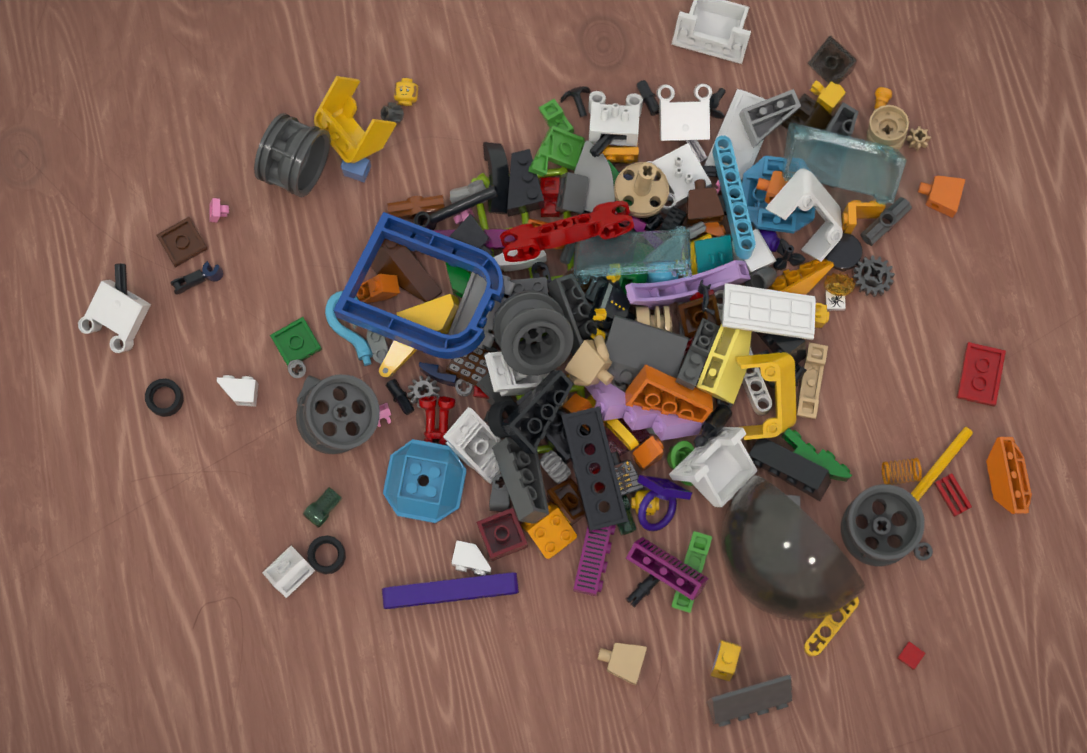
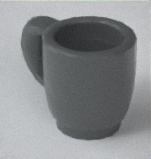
(762, 278)

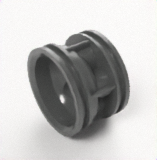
(292, 155)
(311, 423)
(894, 501)

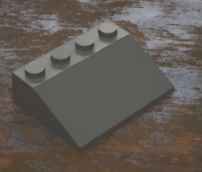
(637, 344)
(750, 700)

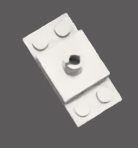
(506, 379)
(473, 444)

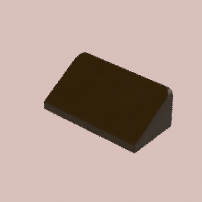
(819, 118)

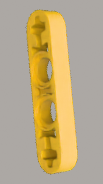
(618, 429)
(832, 625)

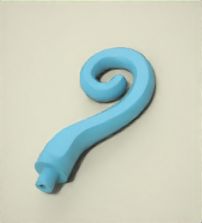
(361, 345)

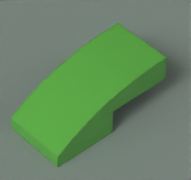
(555, 116)

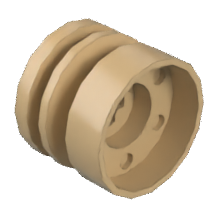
(888, 120)
(658, 320)

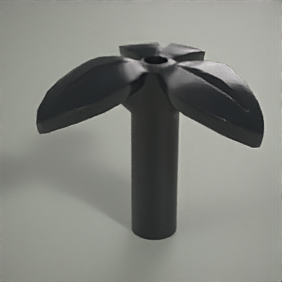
(575, 93)
(714, 102)
(786, 251)

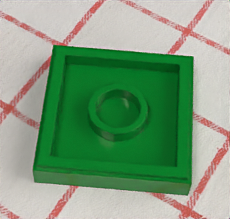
(296, 341)

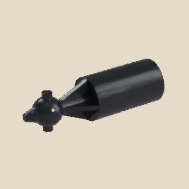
(713, 424)

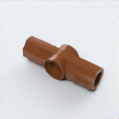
(415, 204)

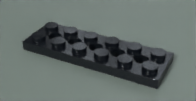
(603, 458)

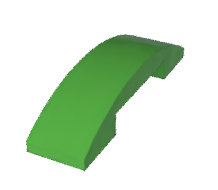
(694, 558)

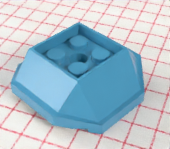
(756, 204)
(445, 484)

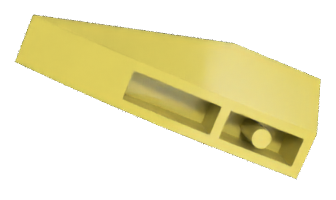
(721, 372)

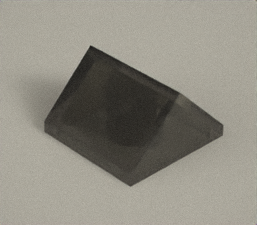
(833, 61)

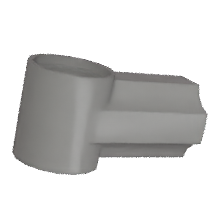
(463, 192)

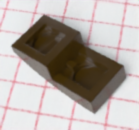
(800, 117)

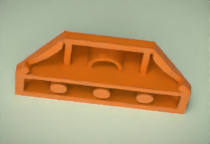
(1009, 476)

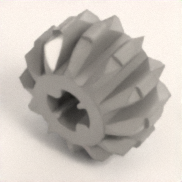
(419, 386)
(555, 467)

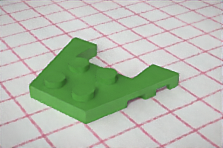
(559, 148)

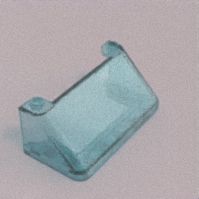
(844, 161)
(634, 254)

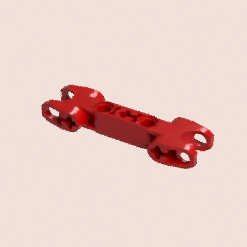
(601, 222)

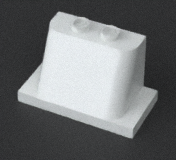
(714, 29)
(718, 466)

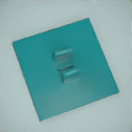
(713, 252)

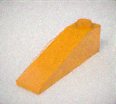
(802, 279)

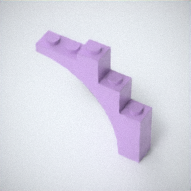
(683, 289)
(613, 406)

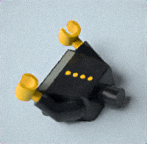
(610, 301)

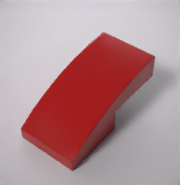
(550, 191)

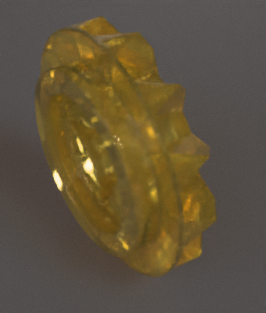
(837, 288)

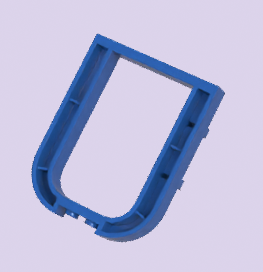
(405, 331)

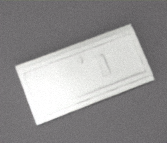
(734, 129)
(768, 311)

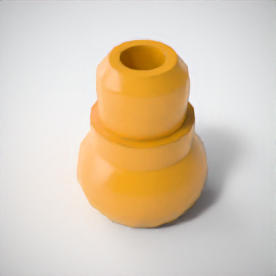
(882, 96)

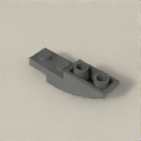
(697, 354)

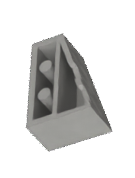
(768, 115)

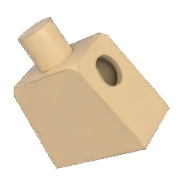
(624, 661)

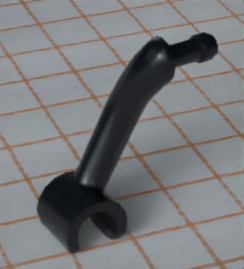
(702, 289)

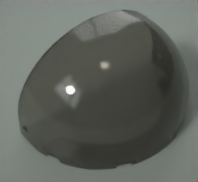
(784, 557)

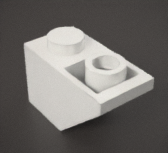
(241, 391)
(469, 557)

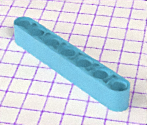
(733, 204)

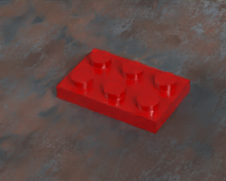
(981, 374)

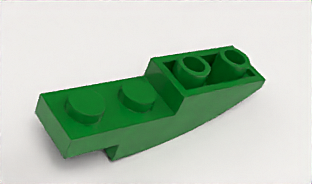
(824, 458)

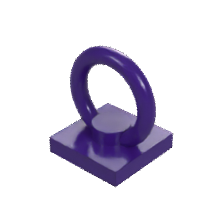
(662, 489)

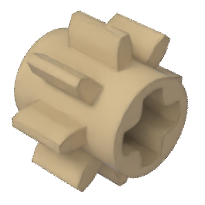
(918, 134)

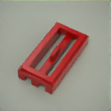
(959, 491)

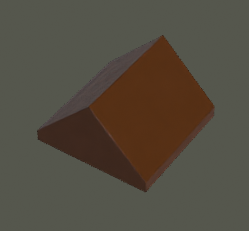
(691, 314)
(568, 500)

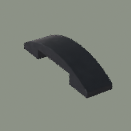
(498, 176)

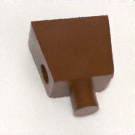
(703, 204)

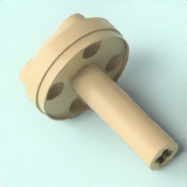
(642, 189)

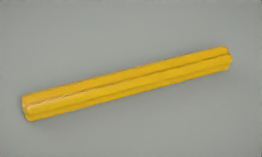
(941, 463)

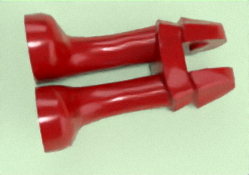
(429, 404)

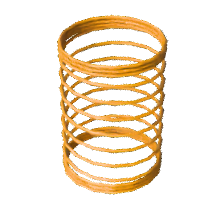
(888, 470)

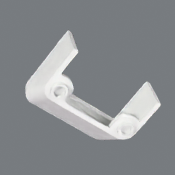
(807, 192)

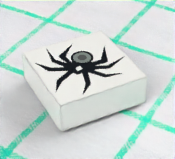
(834, 302)

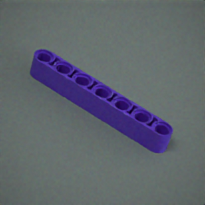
(450, 590)

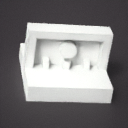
(288, 571)

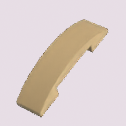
(811, 381)

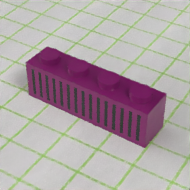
(592, 560)
(667, 568)

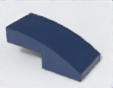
(433, 371)

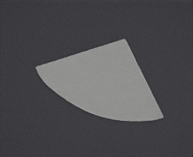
(600, 179)

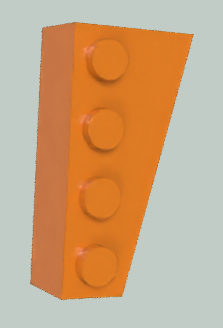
(660, 392)

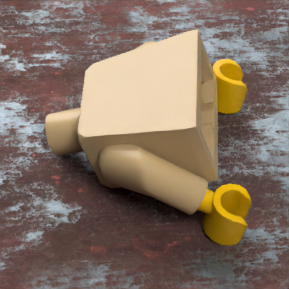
(590, 362)

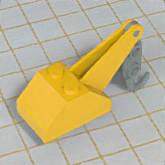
(434, 314)

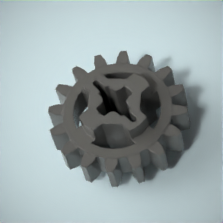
(871, 269)

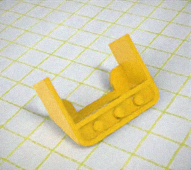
(346, 135)
(781, 369)

